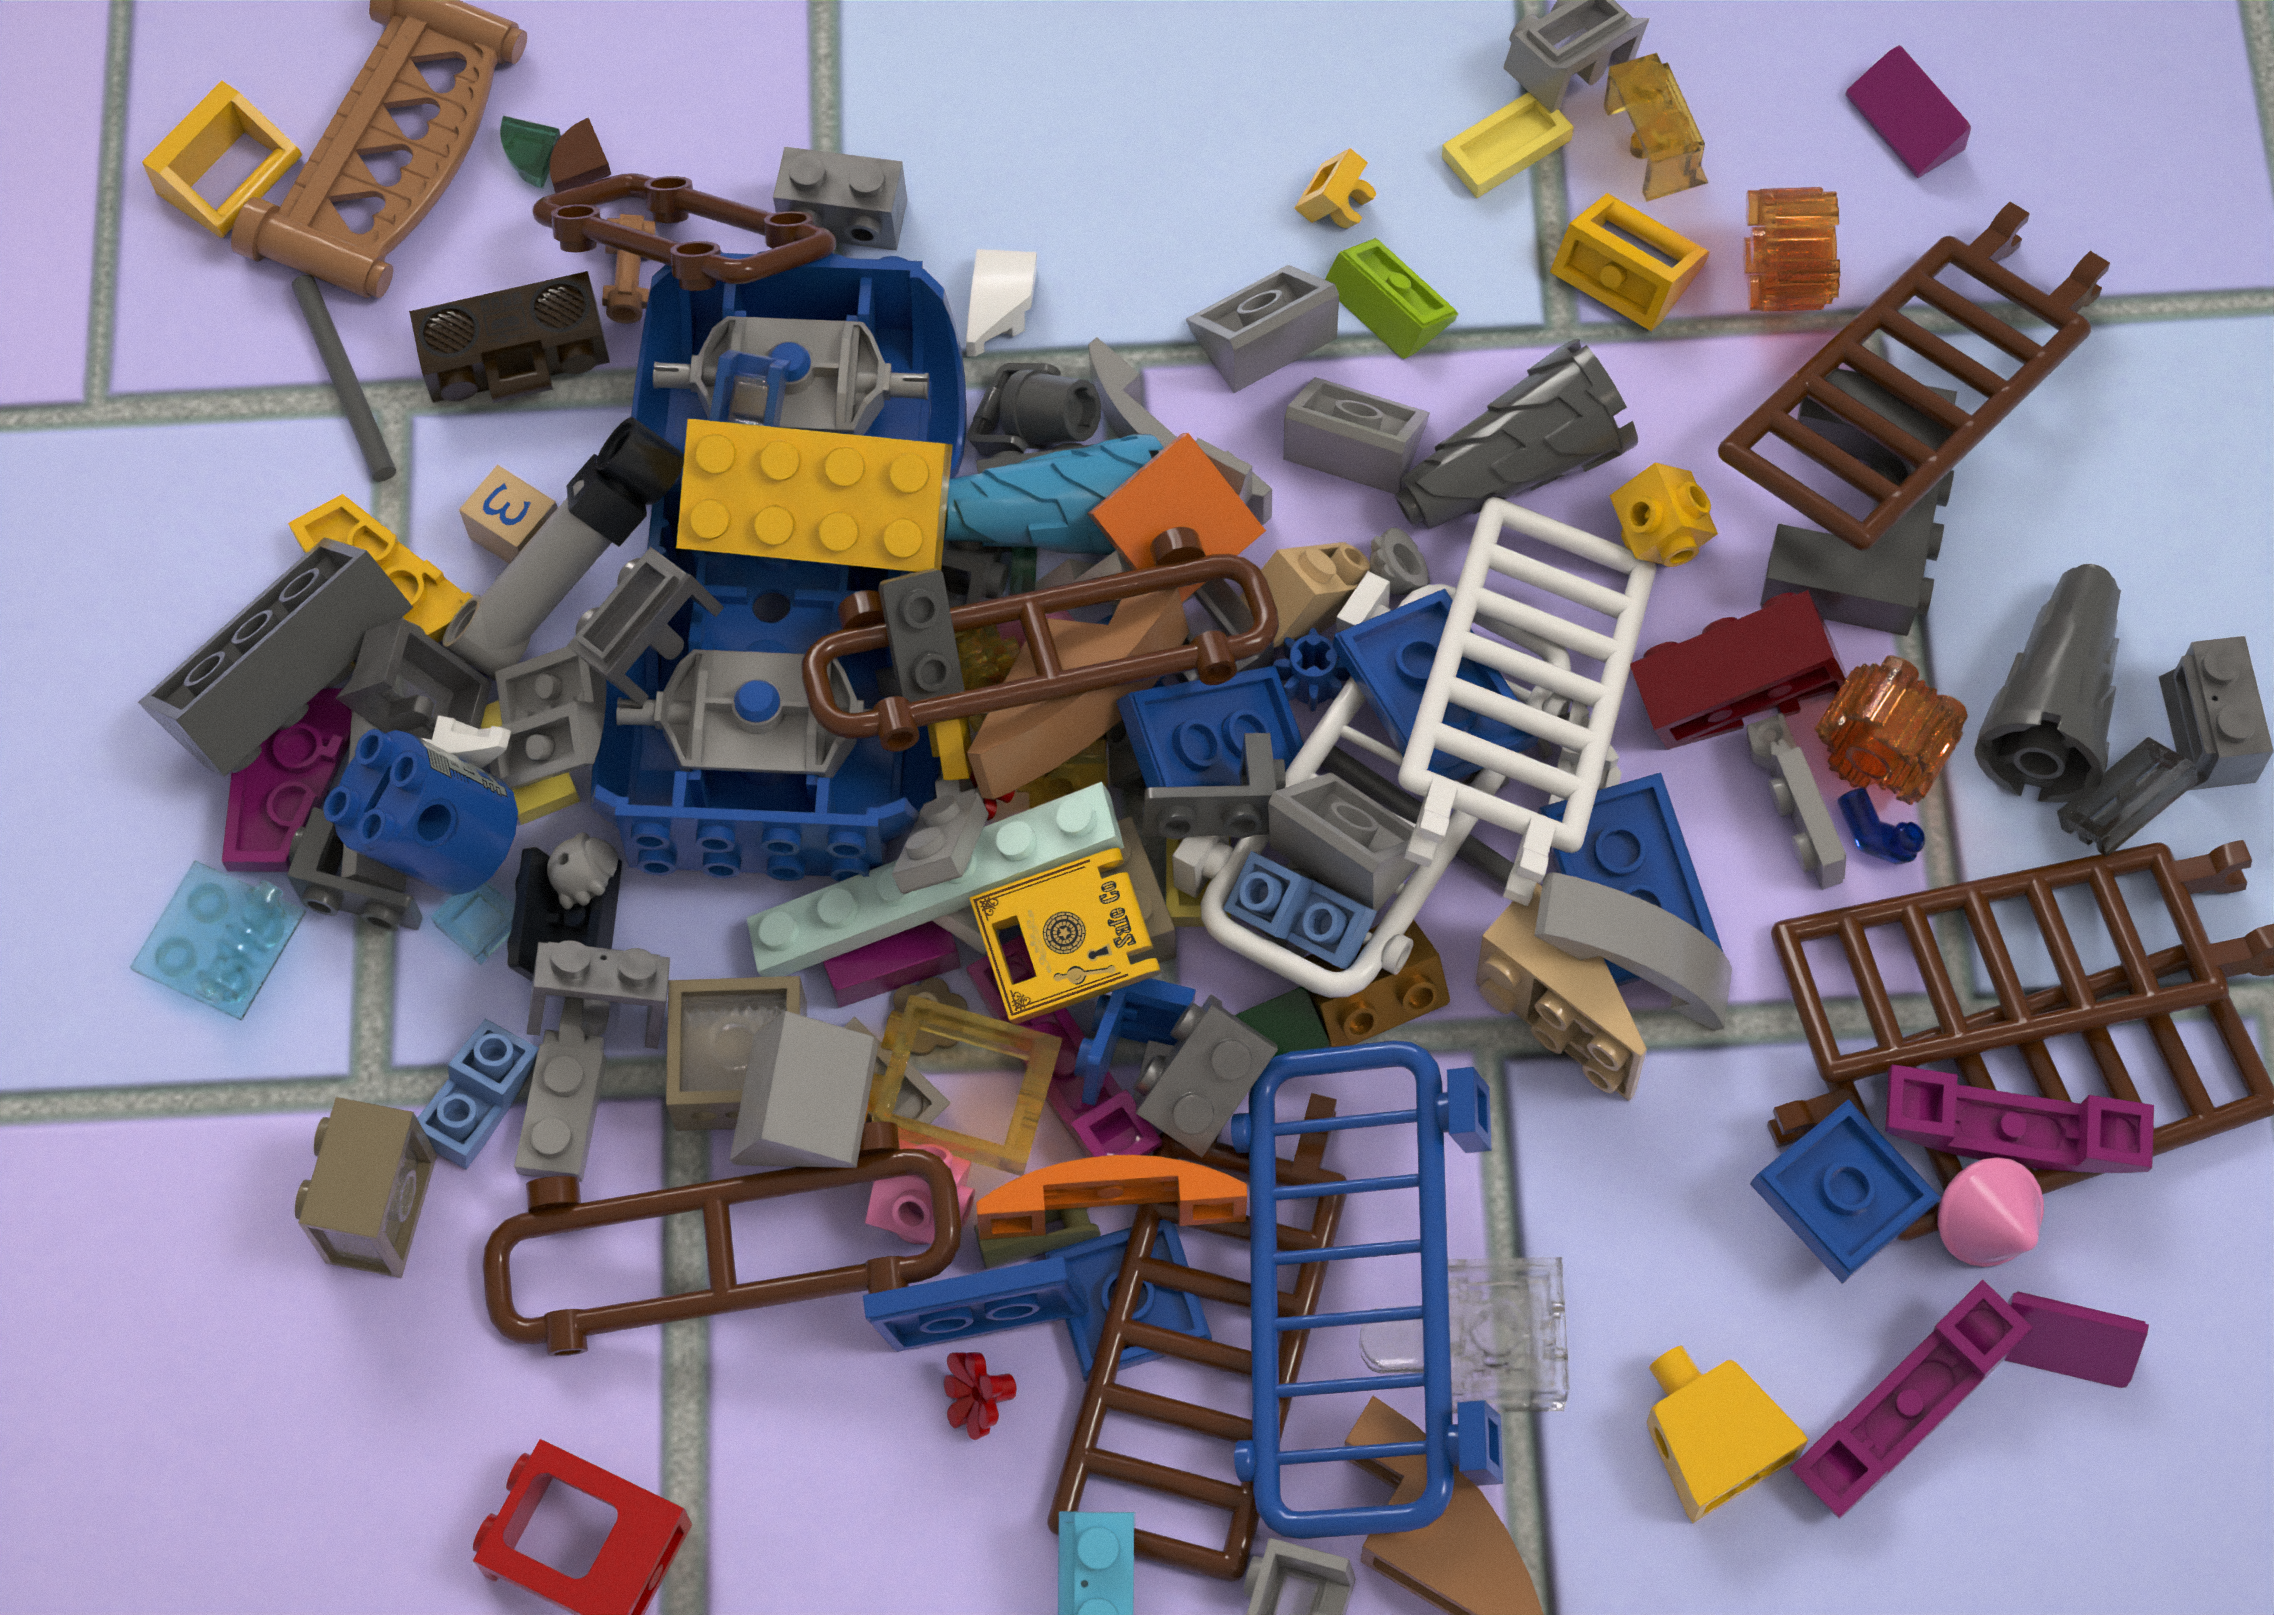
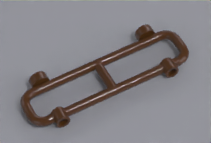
(1177, 562)
(557, 1209)

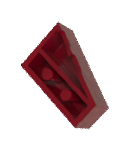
(1739, 670)

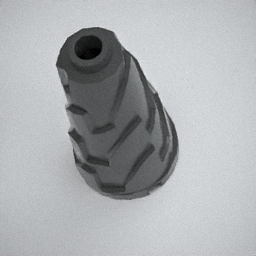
(1525, 439)
(2058, 697)

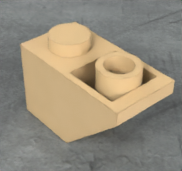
(1312, 586)

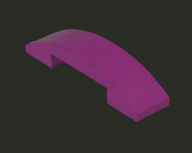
(1100, 1129)
(2030, 1130)
(1912, 1400)

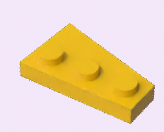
(421, 583)

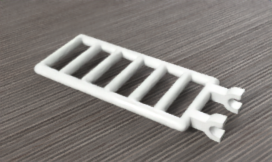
(1605, 697)

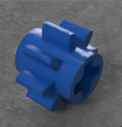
(1312, 654)

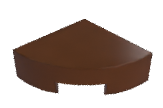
(577, 158)

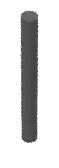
(343, 378)
(1404, 805)

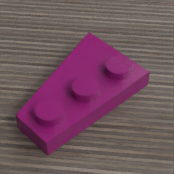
(284, 785)

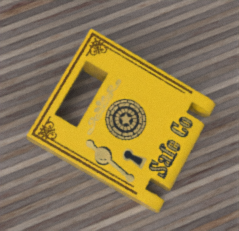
(1074, 931)

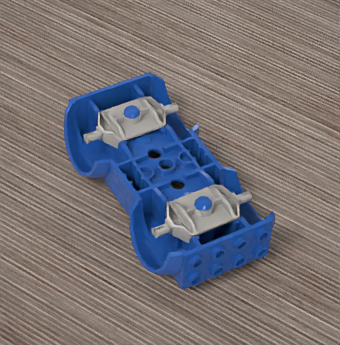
(724, 752)

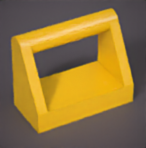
(201, 141)
(1621, 272)

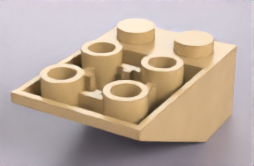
(1562, 998)

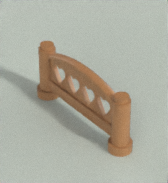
(307, 227)

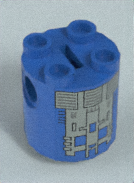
(423, 812)

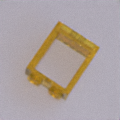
(982, 1031)

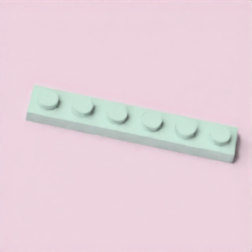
(874, 908)

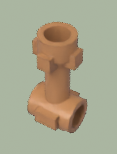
(625, 298)

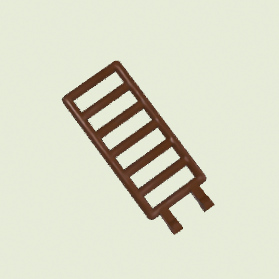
(1968, 430)
(2176, 881)
(2204, 1120)
(1120, 1330)

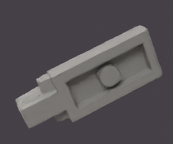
(1797, 794)
(942, 836)
(562, 1099)

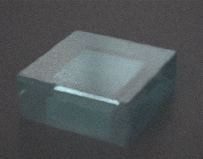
(476, 921)

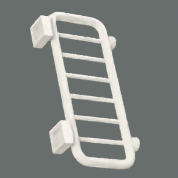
(1387, 948)

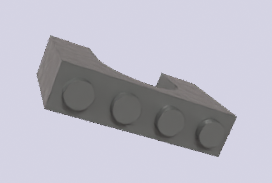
(1886, 582)

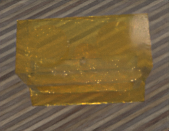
(1661, 125)

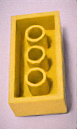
(814, 496)

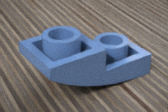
(1300, 910)
(478, 1093)

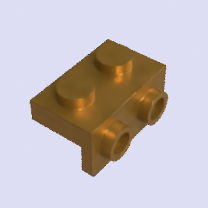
(1388, 998)

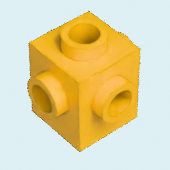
(1664, 515)

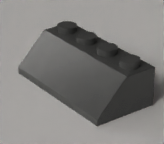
(275, 656)

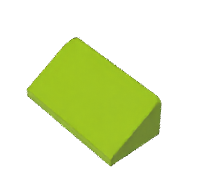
(1389, 297)

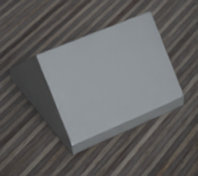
(1267, 325)
(1352, 434)
(1341, 838)
(804, 1095)

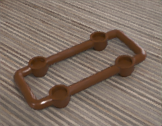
(671, 199)

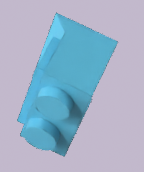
(1096, 1563)

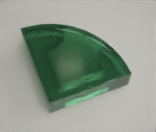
(528, 148)

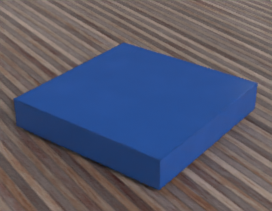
(1845, 1191)
(1097, 1267)

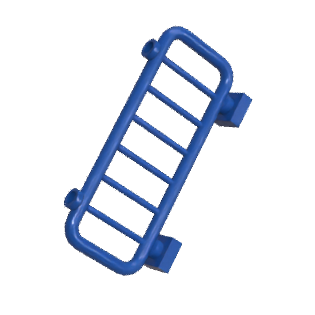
(1477, 1437)

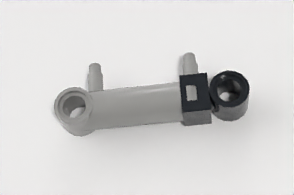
(600, 509)

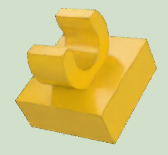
(1331, 189)

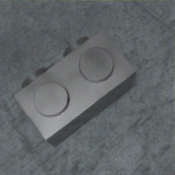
(847, 194)

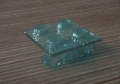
(218, 939)

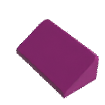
(1910, 112)
(892, 963)
(2078, 1340)

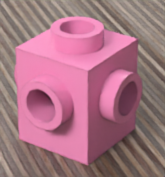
(905, 1201)

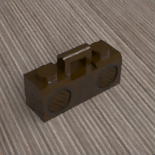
(510, 339)

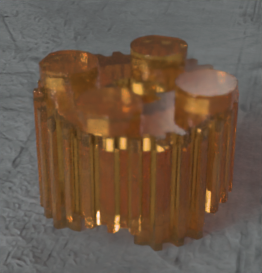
(1791, 249)
(1891, 729)

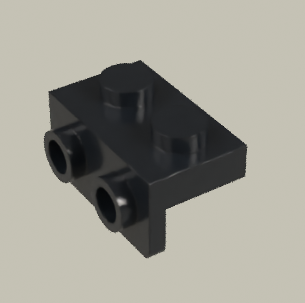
(543, 919)

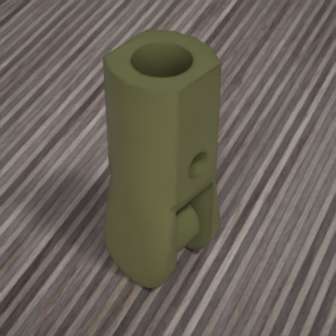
(1009, 1250)

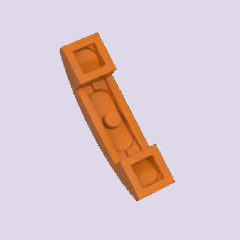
(1111, 1180)

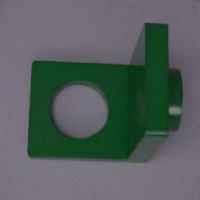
(1288, 1022)

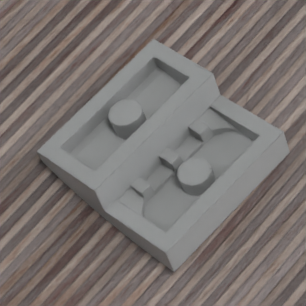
(553, 716)

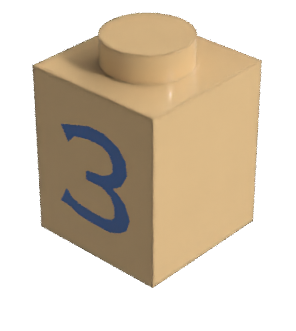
(505, 513)

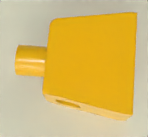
(1717, 1432)

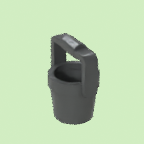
(1034, 409)

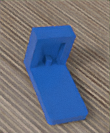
(1132, 1012)

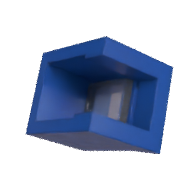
(749, 389)

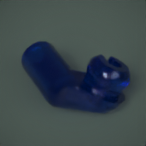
(1877, 838)

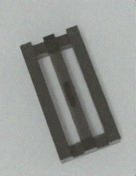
(2135, 801)

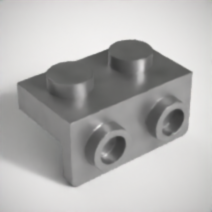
(1202, 1075)

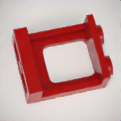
(627, 1566)

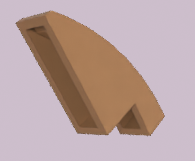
(1040, 736)
(1462, 1558)

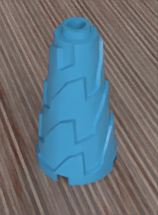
(1045, 497)

